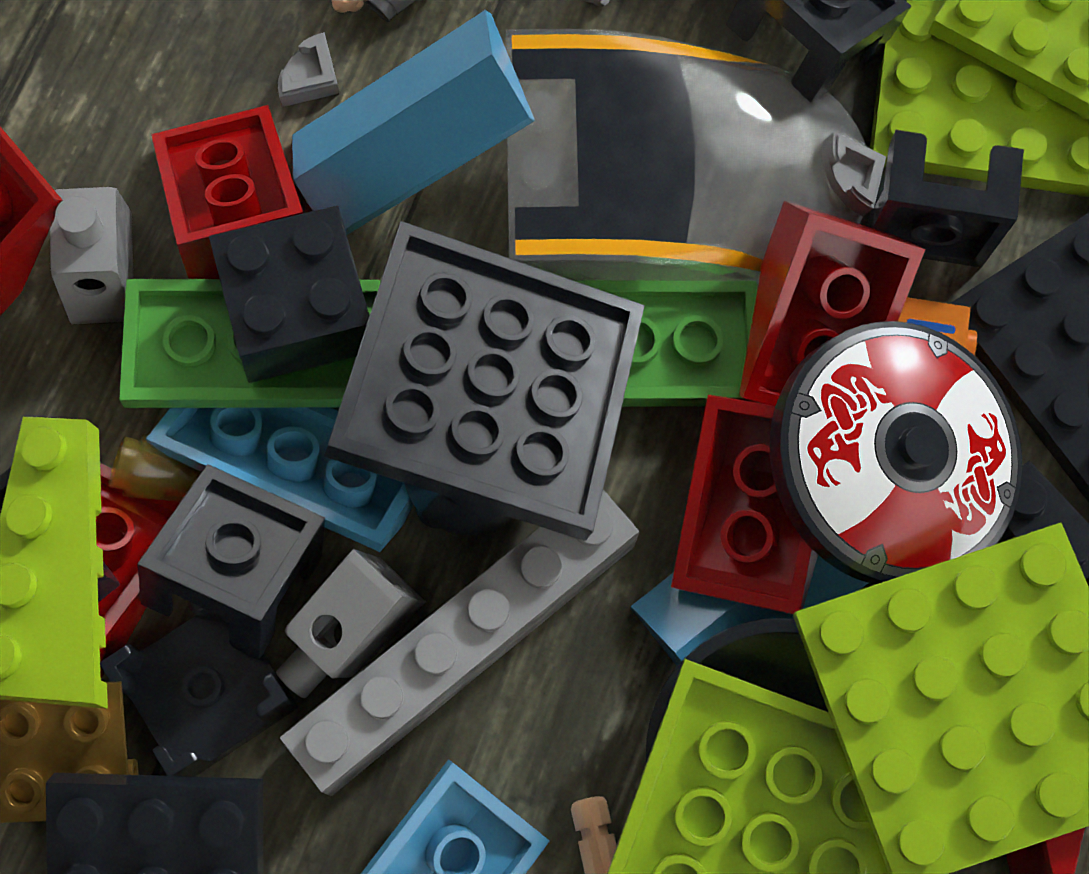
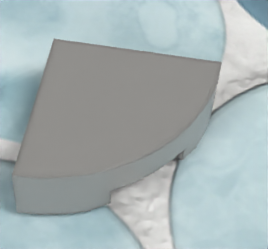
(308, 73)
(855, 169)

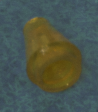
(149, 473)

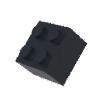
(291, 293)

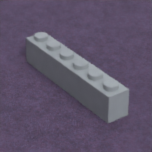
(453, 648)

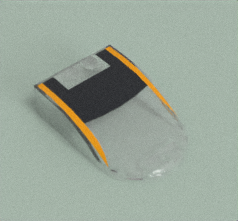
(659, 157)

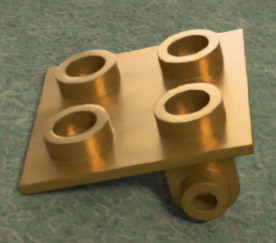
(56, 739)

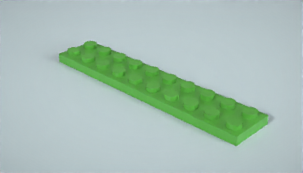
(186, 355)

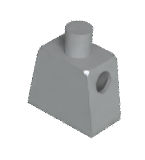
(92, 242)
(367, 603)

